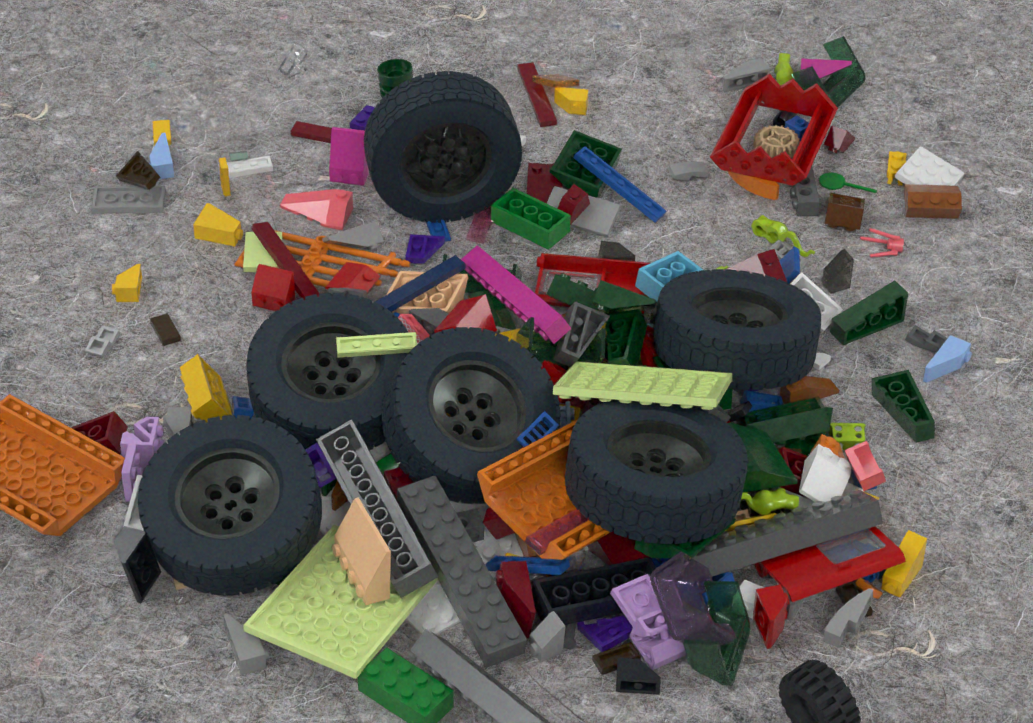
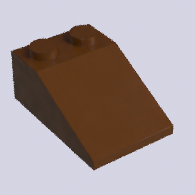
(844, 211)

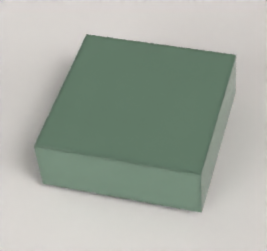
(242, 155)

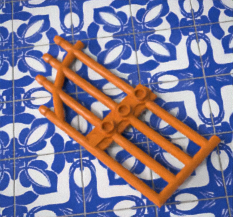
(318, 253)

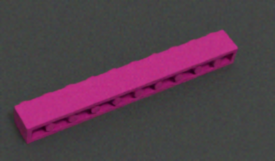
(515, 295)

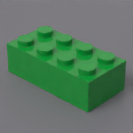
(530, 218)
(405, 689)

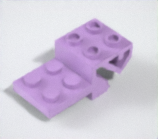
(139, 450)
(649, 626)

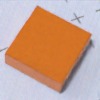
(864, 585)

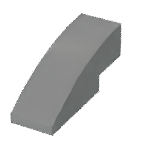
(848, 618)

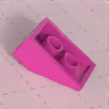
(825, 67)
(347, 157)

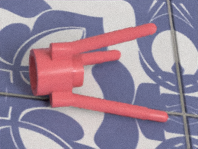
(894, 244)

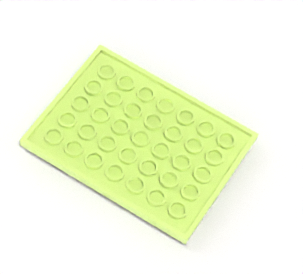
(643, 384)
(323, 617)

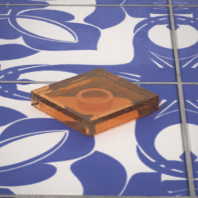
(555, 80)

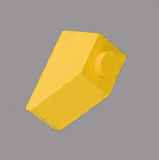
(572, 100)
(128, 285)

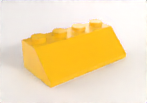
(204, 389)

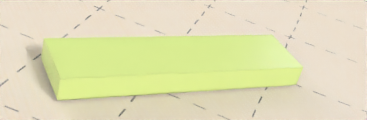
(375, 344)

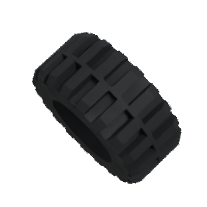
(817, 695)

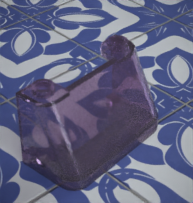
(679, 593)

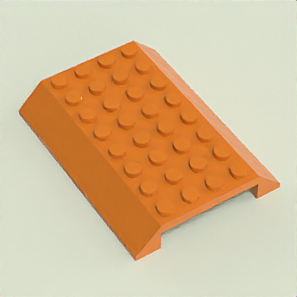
(50, 469)
(531, 493)

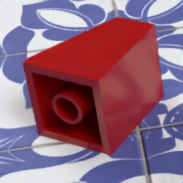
(469, 313)

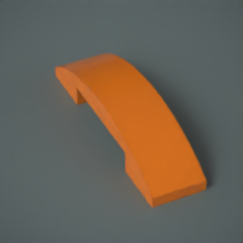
(757, 186)

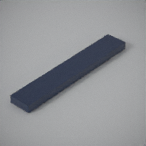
(422, 283)

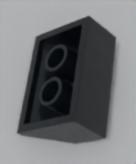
(137, 560)

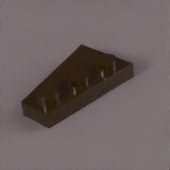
(138, 173)

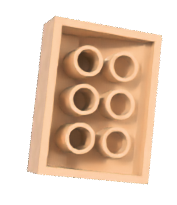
(443, 296)
(363, 554)

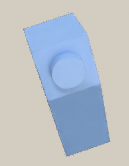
(161, 158)
(948, 358)

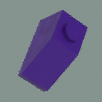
(322, 467)

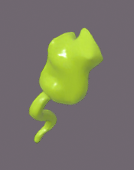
(783, 69)
(776, 231)
(767, 501)

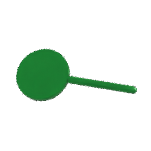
(835, 181)

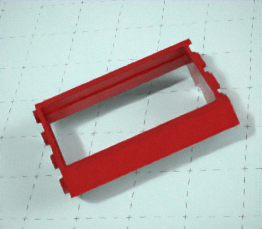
(788, 98)

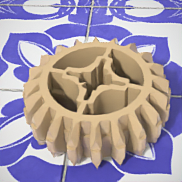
(777, 140)

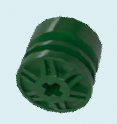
(393, 73)

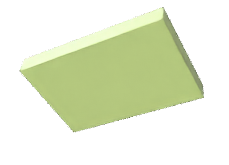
(256, 253)

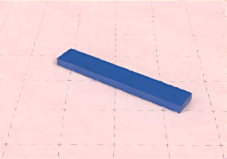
(620, 184)

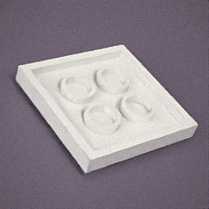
(928, 169)

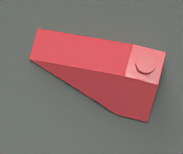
(325, 206)

